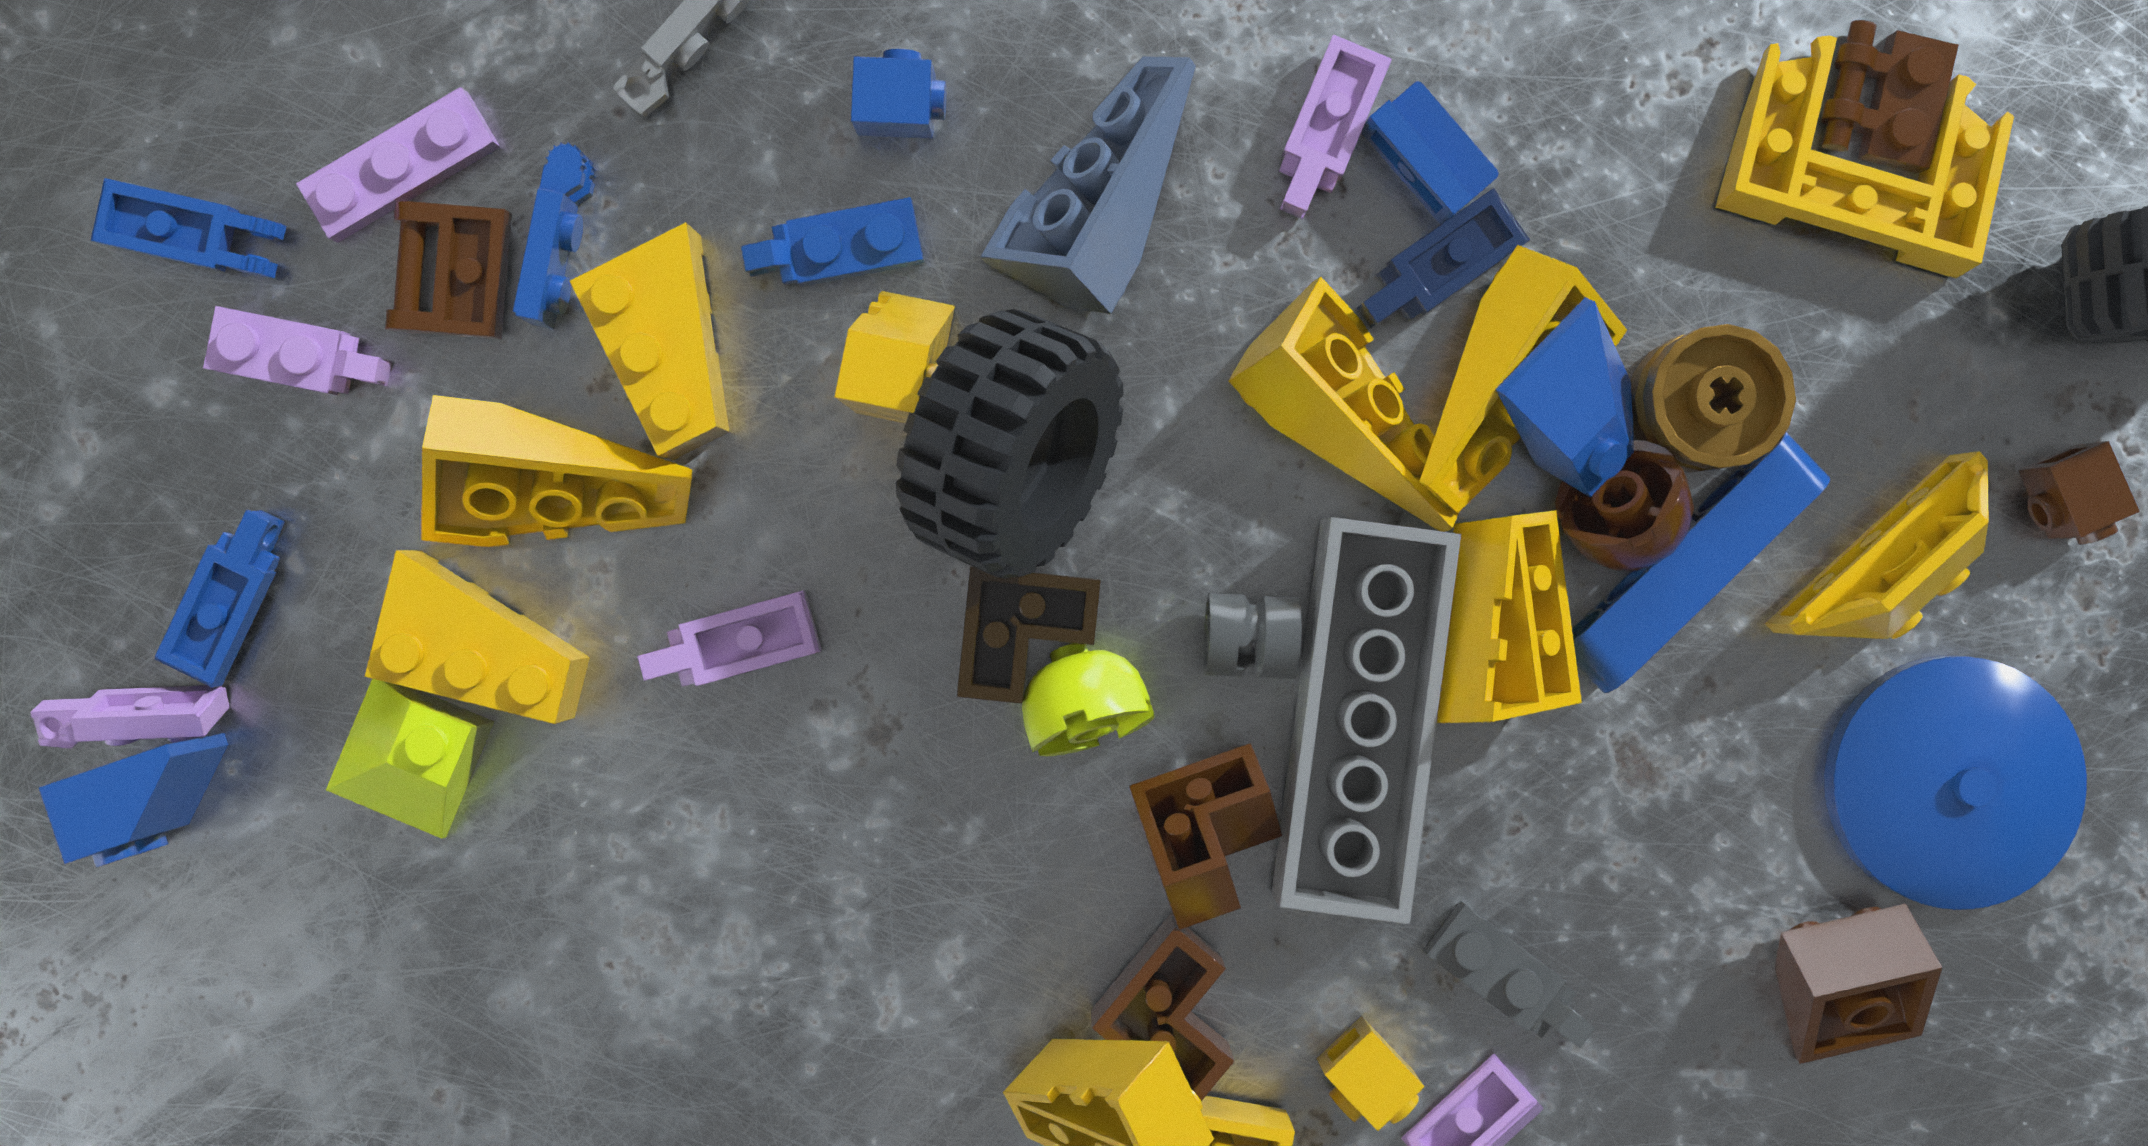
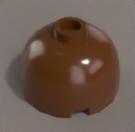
(1632, 516)

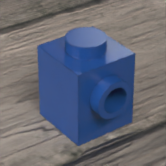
(896, 95)

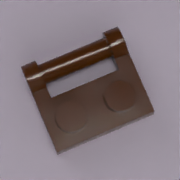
(467, 271)

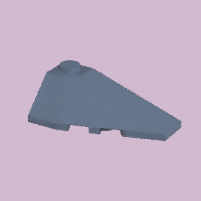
(1094, 213)

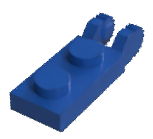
(179, 228)
(552, 234)

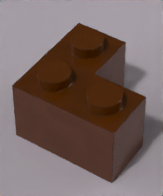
(1197, 820)
(1156, 1001)

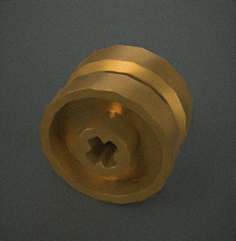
(1721, 364)

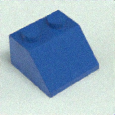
(131, 801)

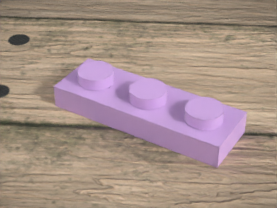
(398, 165)

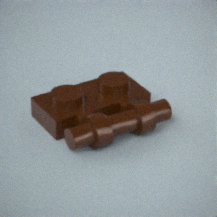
(1906, 98)

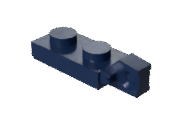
(1445, 260)

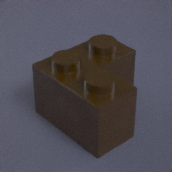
(1009, 613)

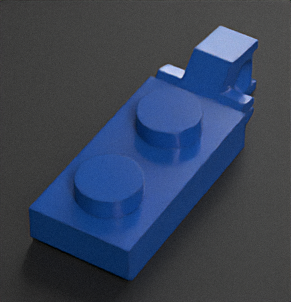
(839, 244)
(222, 600)

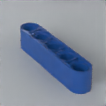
(1720, 542)

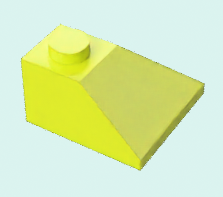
(410, 756)

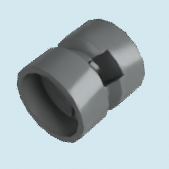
(1252, 635)

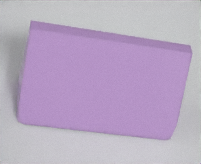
(1479, 1112)

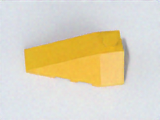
(516, 473)

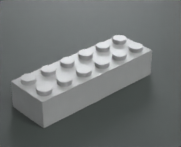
(1365, 719)

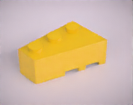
(660, 338)
(469, 647)
(1107, 1096)

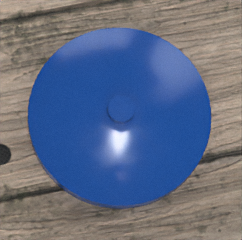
(1955, 782)

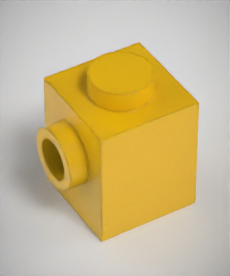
(1369, 1076)

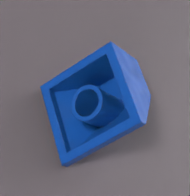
(1574, 402)

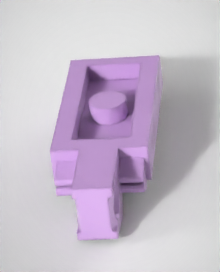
(1330, 121)
(289, 353)
(736, 641)
(130, 715)

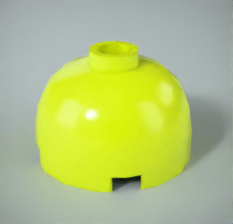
(1082, 700)

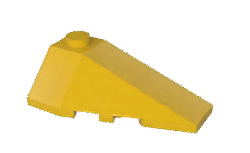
(1512, 319)
(1329, 395)

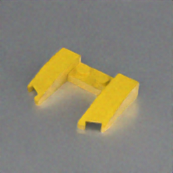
(1931, 221)

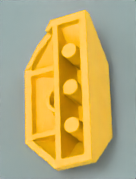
(1900, 560)

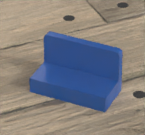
(1429, 151)

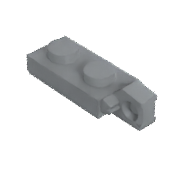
(674, 44)

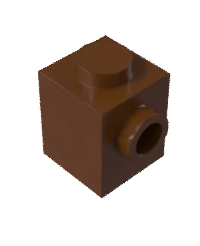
(2078, 493)

